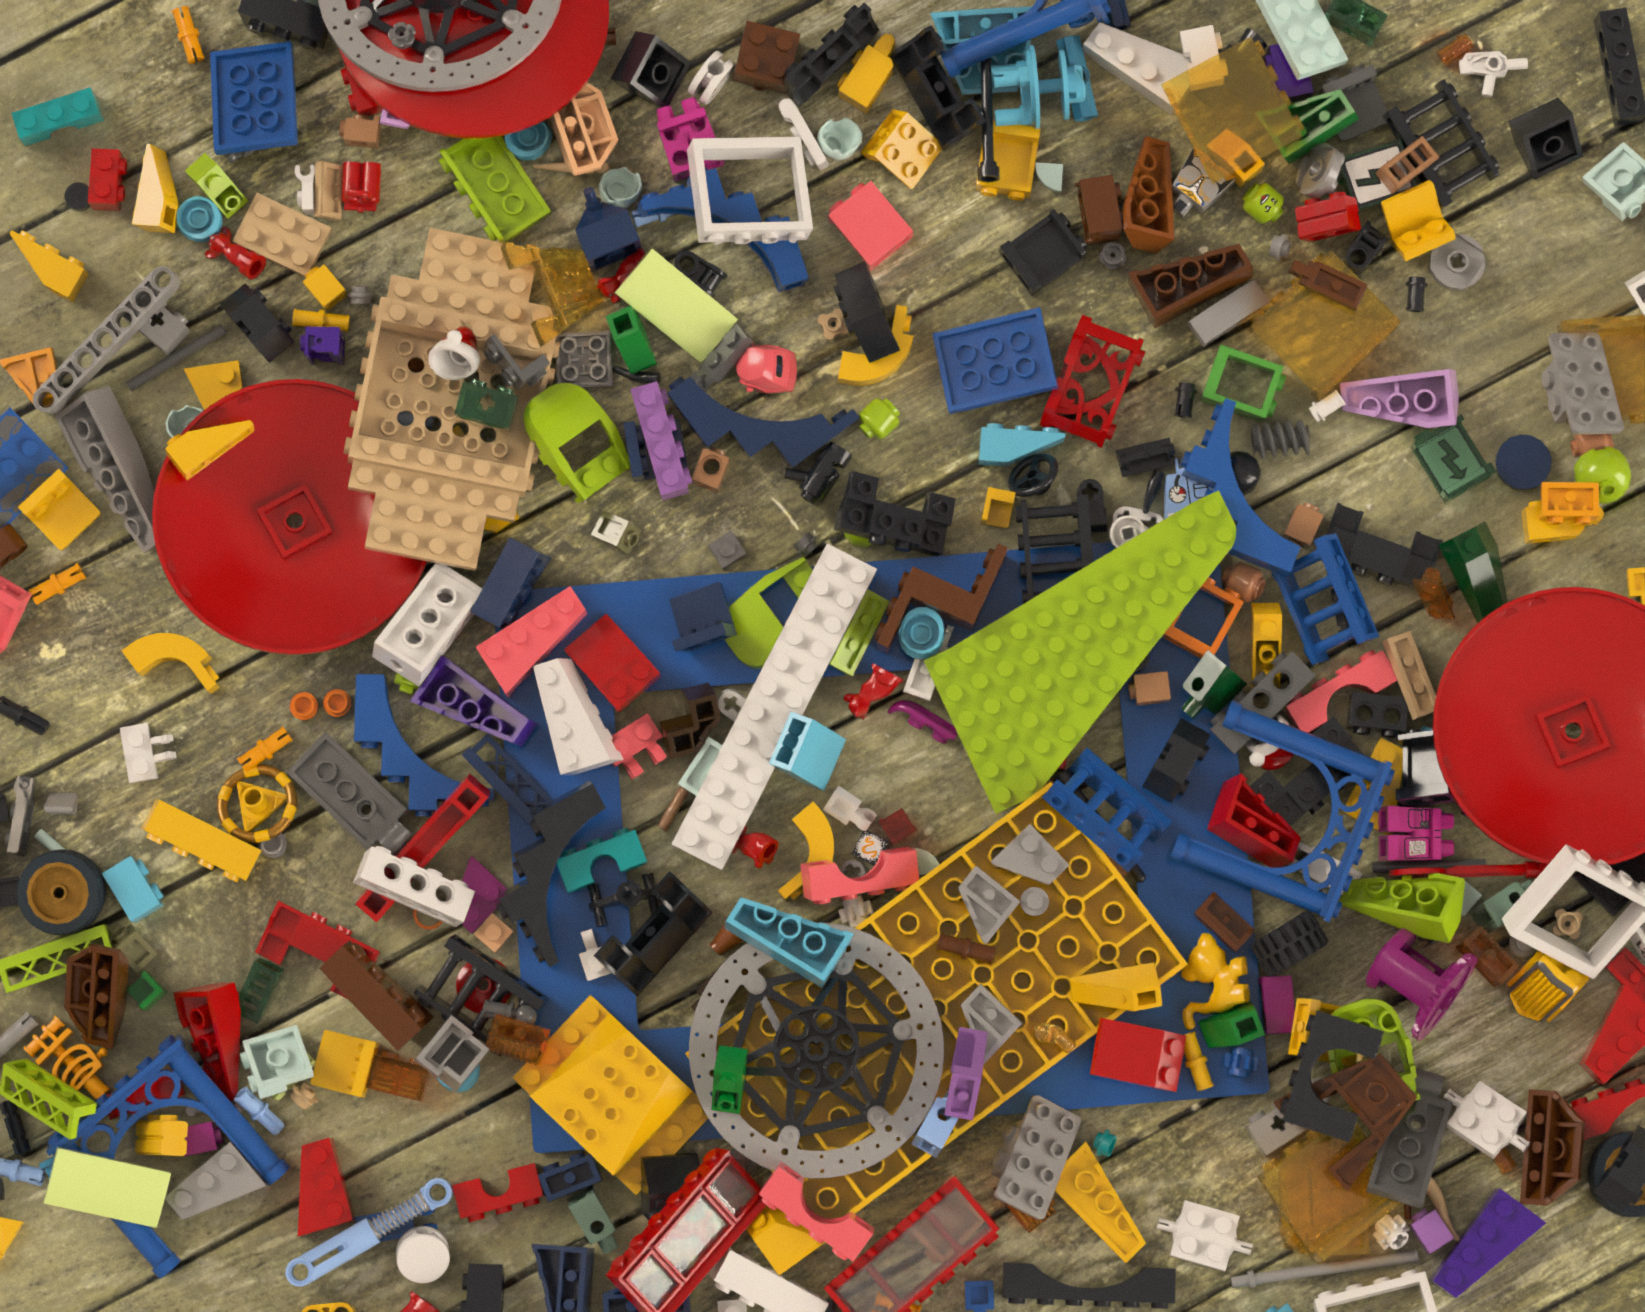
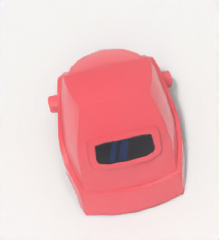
(767, 369)

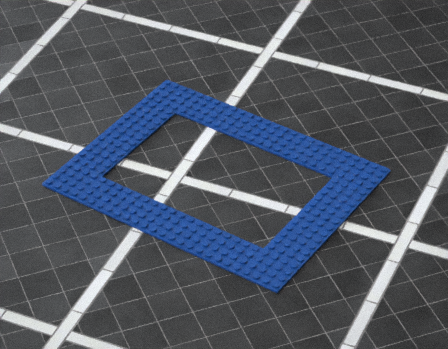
(1168, 893)

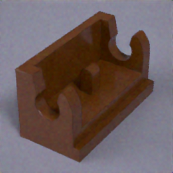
(1223, 922)

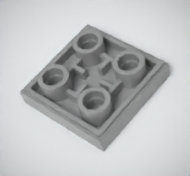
(585, 359)

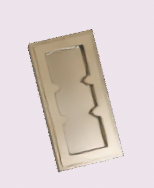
(328, 190)

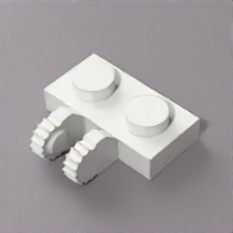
(140, 753)

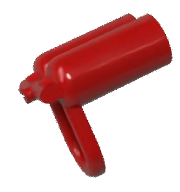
(361, 186)

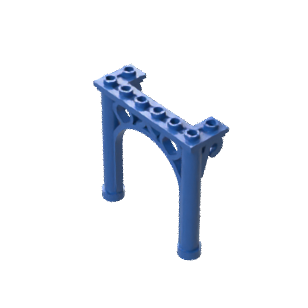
(1024, 28)
(1270, 879)
(211, 1102)

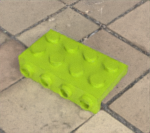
(495, 186)

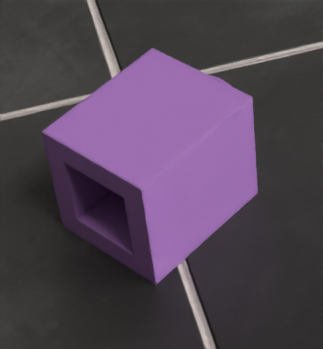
(1430, 1230)

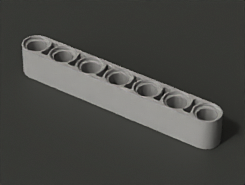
(92, 344)

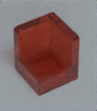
(897, 827)

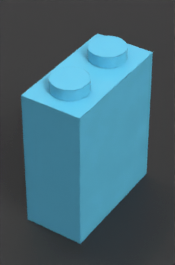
(807, 751)

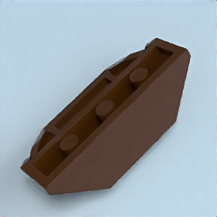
(97, 993)
(1555, 1148)

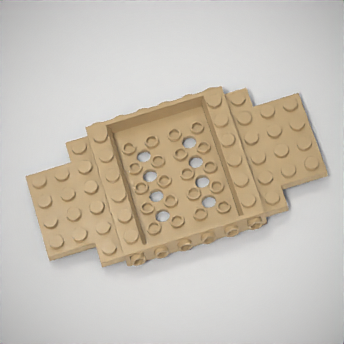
(427, 483)

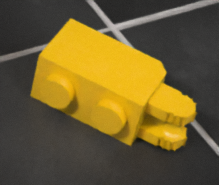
(869, 75)
(1538, 531)

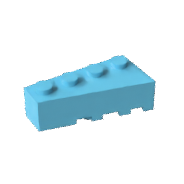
(795, 942)

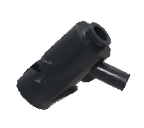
(821, 477)

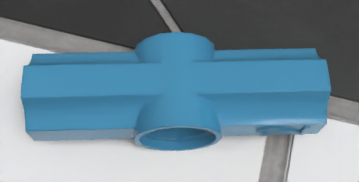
(1075, 56)

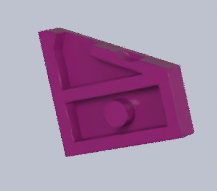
(484, 898)

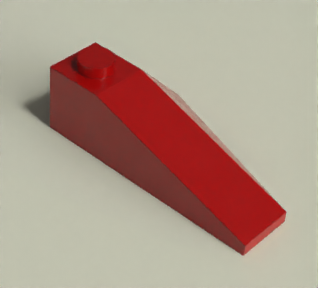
(214, 1023)

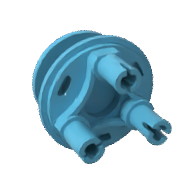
(1025, 75)

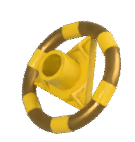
(257, 804)

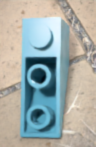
(1009, 446)

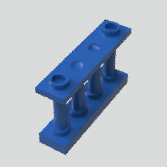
(1349, 600)
(1120, 795)

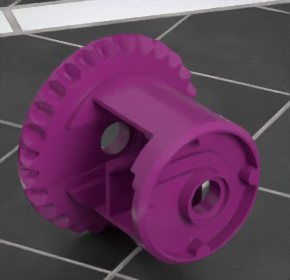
(1419, 979)

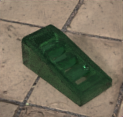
(268, 968)

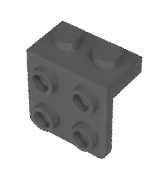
(1364, 98)
(511, 373)

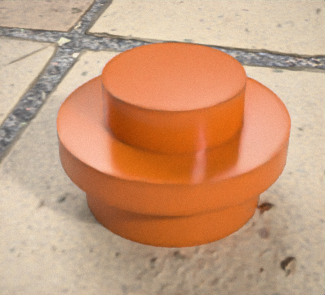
(337, 703)
(304, 706)

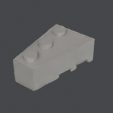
(215, 1183)

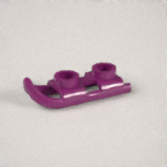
(922, 717)

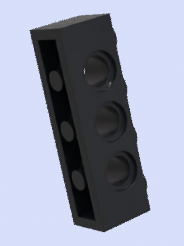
(1620, 66)

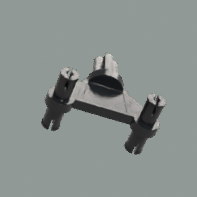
(626, 895)

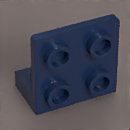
(638, 453)
(702, 618)

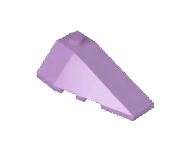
(1413, 399)

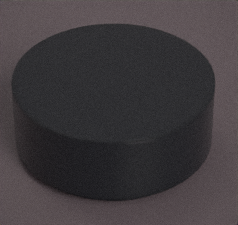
(77, 196)

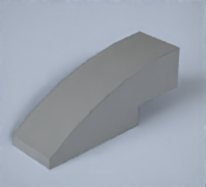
(1228, 313)

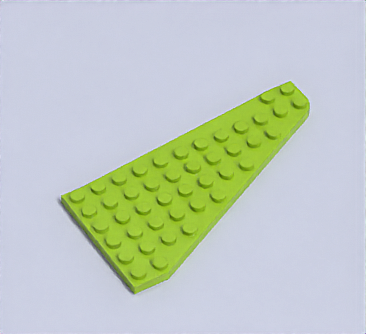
(1053, 665)

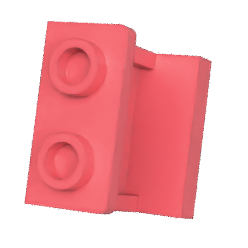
(870, 224)
(12, 605)

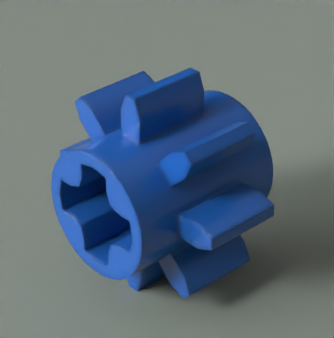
(1241, 1062)

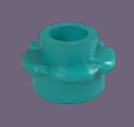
(1104, 1143)

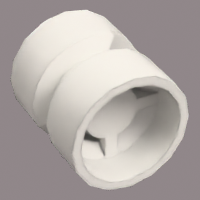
(1125, 529)

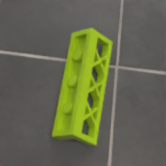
(46, 951)
(44, 1089)

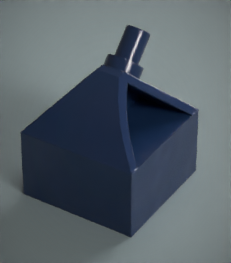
(605, 232)

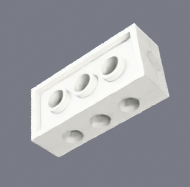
(429, 621)

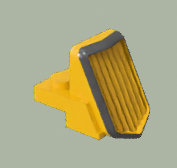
(1544, 987)

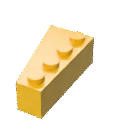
(201, 840)

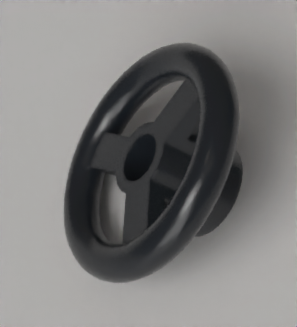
(1034, 480)

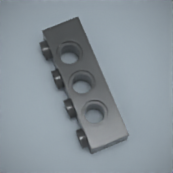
(1298, 677)

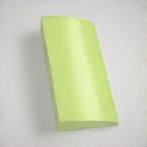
(676, 305)
(107, 1187)

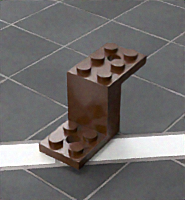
(945, 598)

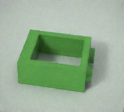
(1268, 407)

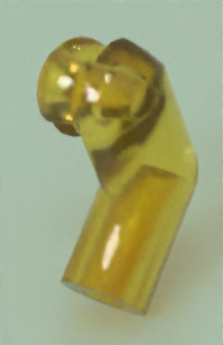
(1054, 1034)

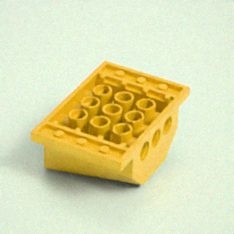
(612, 1093)

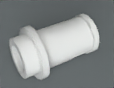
(1326, 406)

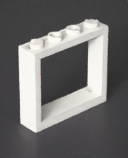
(748, 148)
(1546, 885)
(1379, 1286)

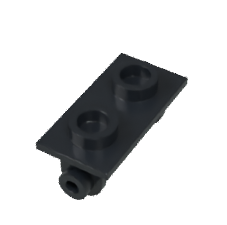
(1146, 457)

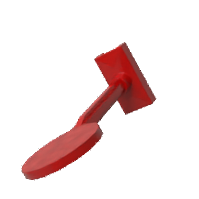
(1529, 869)

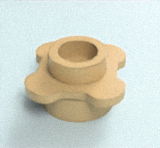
(826, 320)
(1574, 919)
(303, 1095)

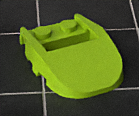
(558, 417)
(753, 619)
(1381, 1016)

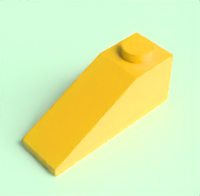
(203, 446)

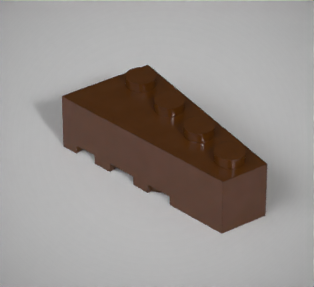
(1185, 284)
(376, 995)

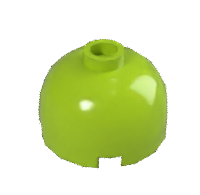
(1608, 469)

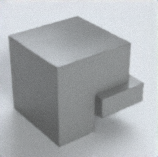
(452, 1054)

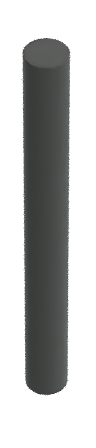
(176, 357)
(1385, 867)

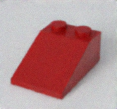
(612, 663)
(1138, 1055)

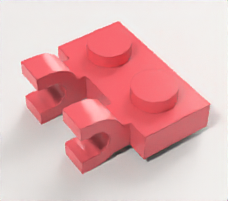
(633, 739)

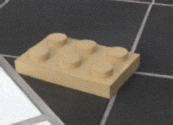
(282, 235)

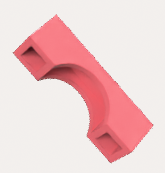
(1372, 675)
(894, 869)
(844, 1234)

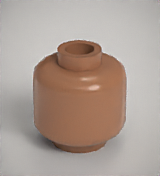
(1586, 442)
(1244, 580)

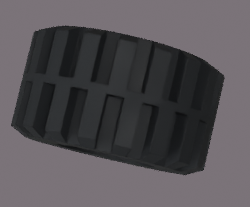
(1289, 943)

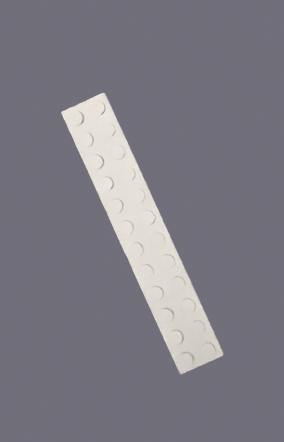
(781, 688)

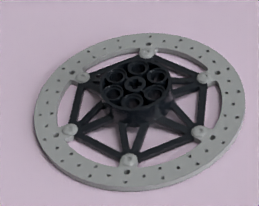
(446, 76)
(873, 1110)

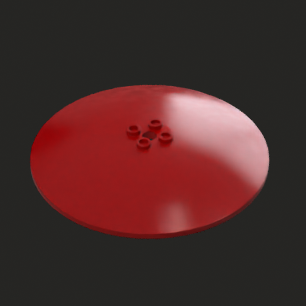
(504, 104)
(229, 537)
(1505, 716)

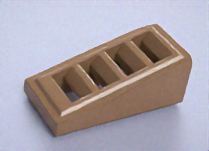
(1389, 179)

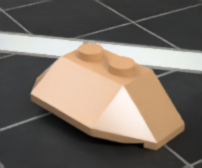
(585, 131)

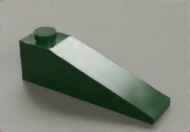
(1477, 569)

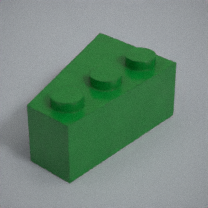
(1322, 119)

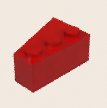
(1251, 825)
(1617, 1037)

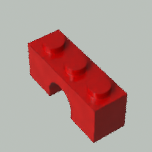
(475, 1201)

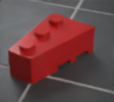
(323, 1190)

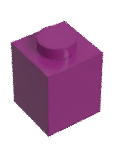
(203, 1138)

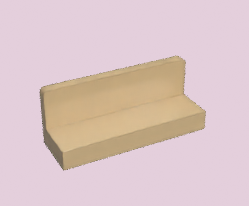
(1411, 674)

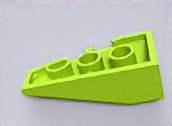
(1421, 905)

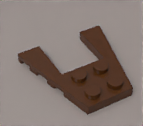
(1380, 1099)

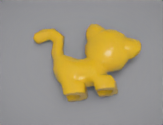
(1207, 965)

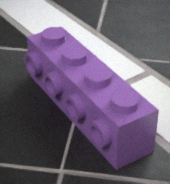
(658, 436)

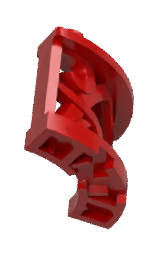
(1081, 345)

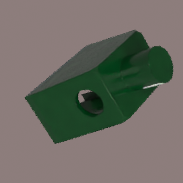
(1211, 686)

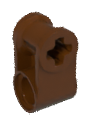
(11, 544)

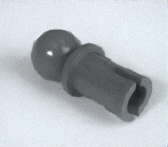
(524, 1013)

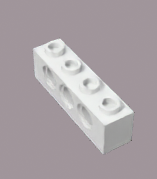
(372, 877)

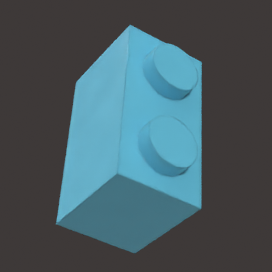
(133, 888)

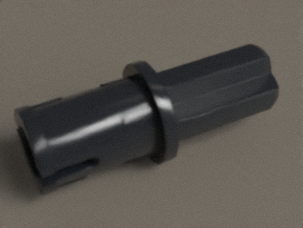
(23, 716)

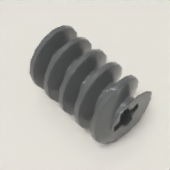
(1280, 438)

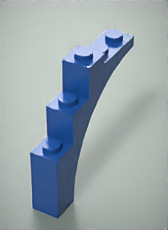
(780, 258)
(1213, 468)
(377, 726)

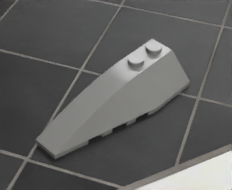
(111, 454)

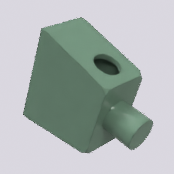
(1491, 911)
(588, 1208)

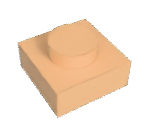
(493, 933)

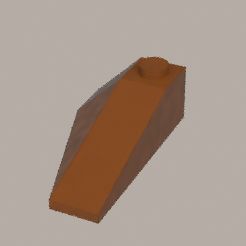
(1149, 198)

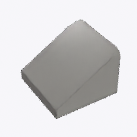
(61, 804)

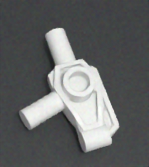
(1491, 66)

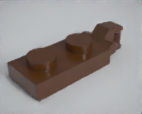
(1329, 283)

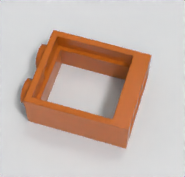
(1195, 646)

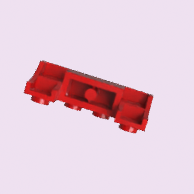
(306, 933)

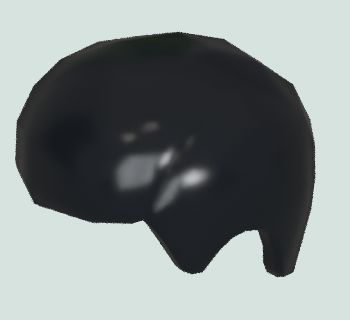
(1245, 470)

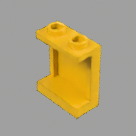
(1015, 156)
(1303, 1009)

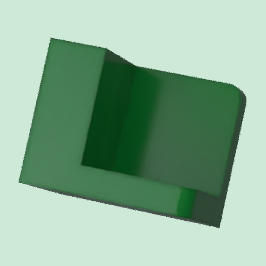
(146, 990)

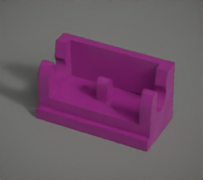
(1277, 1004)

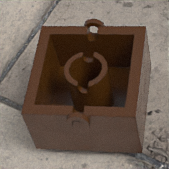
(765, 56)
(1100, 210)

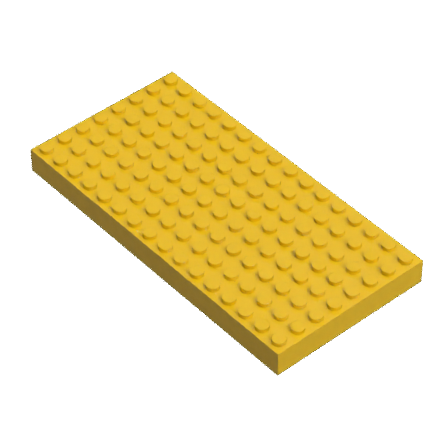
(1087, 929)

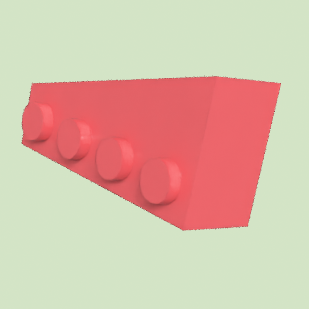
(530, 639)

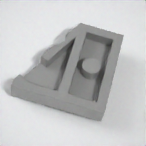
(1031, 857)
(986, 902)
(988, 1014)

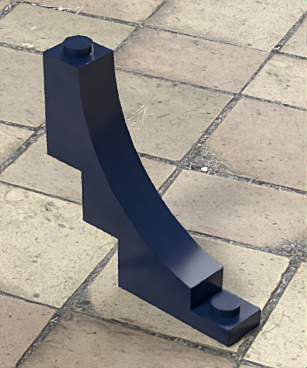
(791, 439)

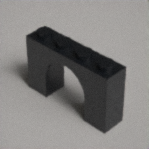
(1304, 1105)

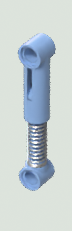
(366, 1233)

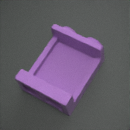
(966, 1073)

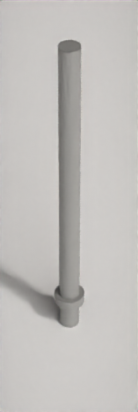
(1252, 1279)

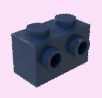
(570, 1177)

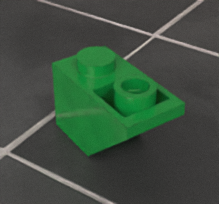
(631, 339)
(1232, 1027)
(729, 1079)

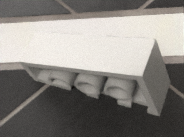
(1135, 62)
(572, 719)
(763, 1285)

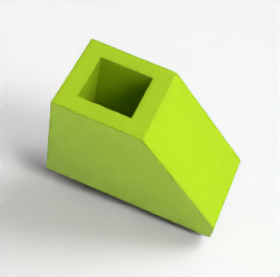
(216, 185)

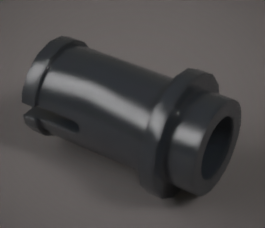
(1415, 297)
(1185, 400)

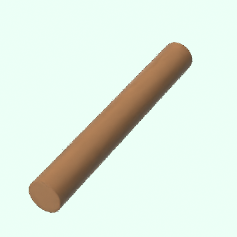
(673, 809)

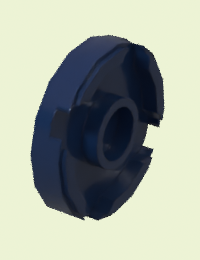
(1523, 462)

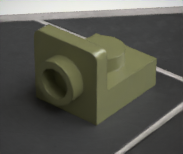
(616, 532)
(134, 947)

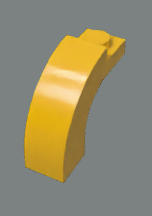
(857, 370)
(163, 647)
(818, 833)

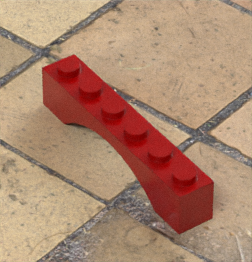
(431, 837)
(1603, 1111)

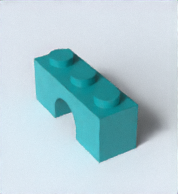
(39, 121)
(577, 866)

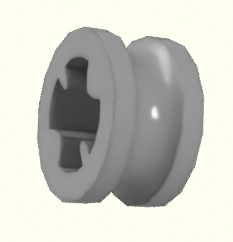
(856, 864)

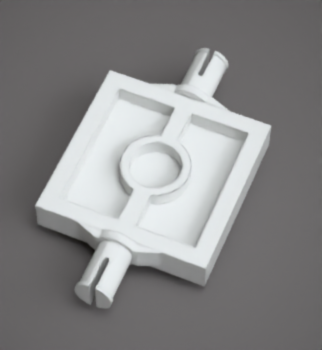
(1486, 1120)
(1204, 1236)

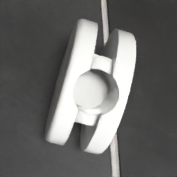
(712, 77)
(422, 1254)

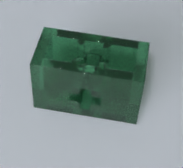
(1356, 19)
(471, 409)

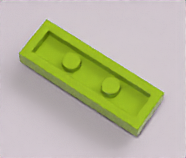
(859, 633)

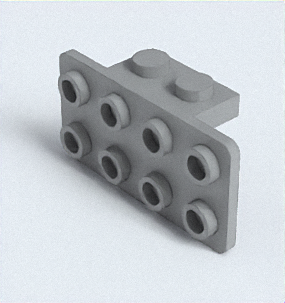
(1581, 384)
(1034, 1156)

